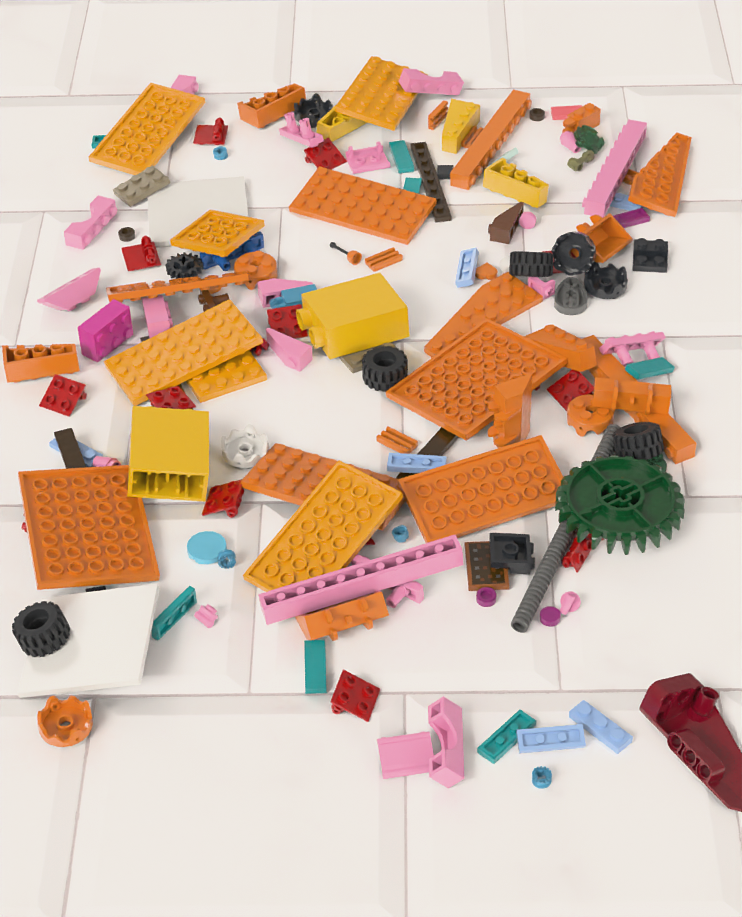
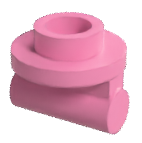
(569, 602)
(206, 615)

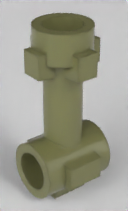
(577, 164)

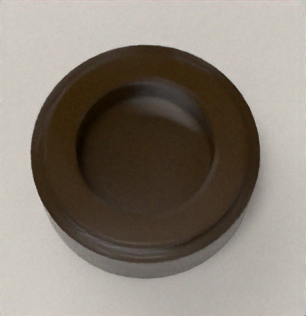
(537, 114)
(126, 234)

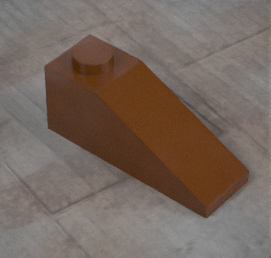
(506, 224)

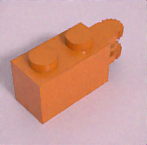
(585, 115)

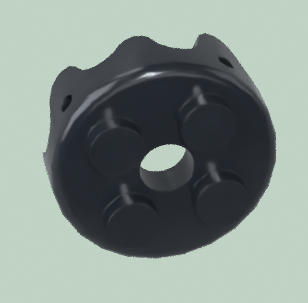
(312, 109)
(562, 253)
(614, 277)

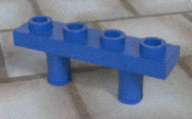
(254, 244)

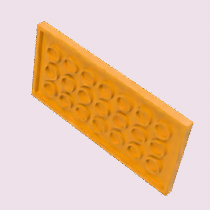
(377, 95)
(147, 129)
(183, 351)
(325, 529)

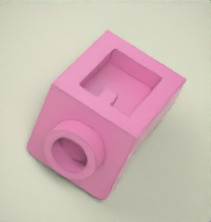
(545, 289)

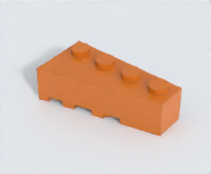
(271, 106)
(579, 353)
(39, 361)

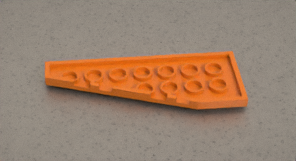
(661, 180)
(186, 285)
(496, 300)

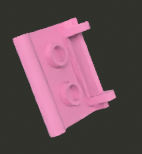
(367, 159)
(405, 754)

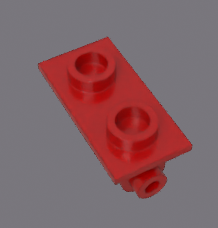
(577, 554)

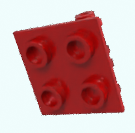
(211, 134)
(324, 155)
(141, 255)
(285, 321)
(569, 387)
(63, 395)
(170, 398)
(224, 497)
(354, 696)

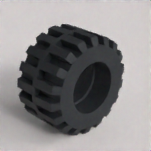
(531, 264)
(384, 367)
(638, 440)
(40, 629)

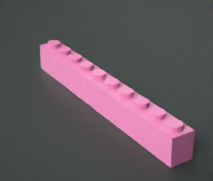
(615, 168)
(361, 579)

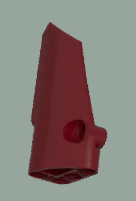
(697, 733)

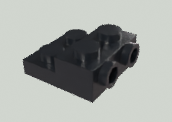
(650, 255)
(512, 552)

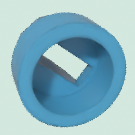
(400, 533)

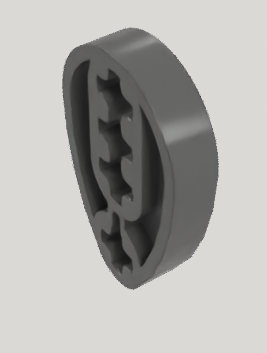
(579, 295)

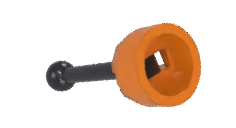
(353, 256)

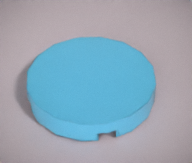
(205, 547)

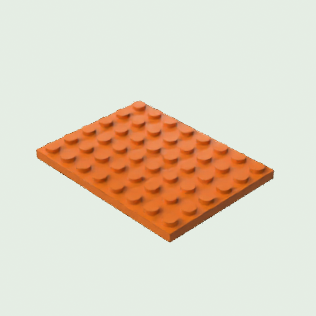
(461, 379)
(86, 528)

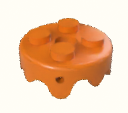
(266, 267)
(583, 421)
(61, 711)

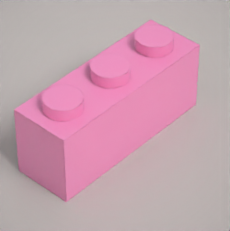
(156, 315)

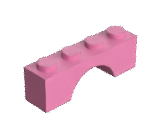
(417, 82)
(82, 233)
(447, 722)

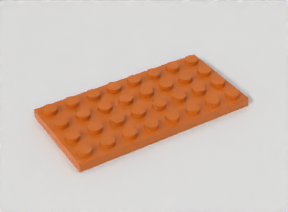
(363, 205)
(294, 474)
(483, 490)

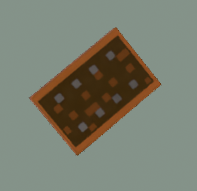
(479, 570)

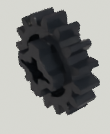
(184, 266)

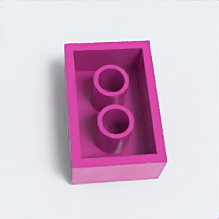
(105, 330)

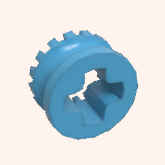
(220, 153)
(222, 562)
(539, 772)

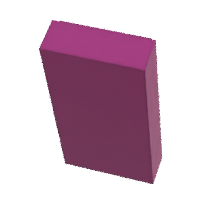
(632, 218)

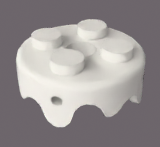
(246, 439)

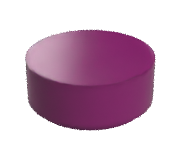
(486, 597)
(550, 616)

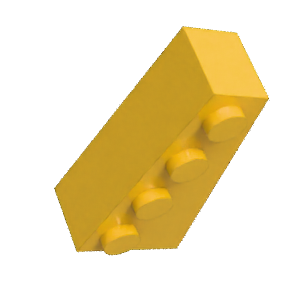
(459, 121)
(337, 125)
(515, 183)

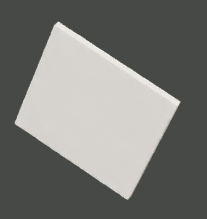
(185, 201)
(104, 644)

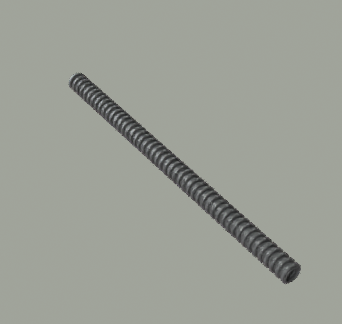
(554, 554)

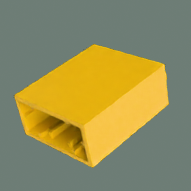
(353, 315)
(168, 454)

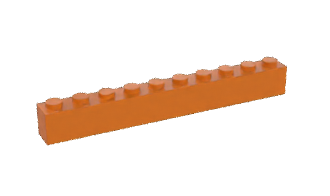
(490, 140)
(676, 441)

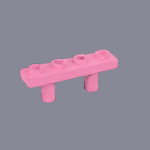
(300, 134)
(638, 341)
(411, 589)

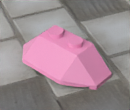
(73, 292)

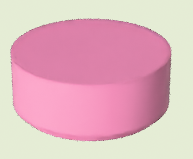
(527, 220)

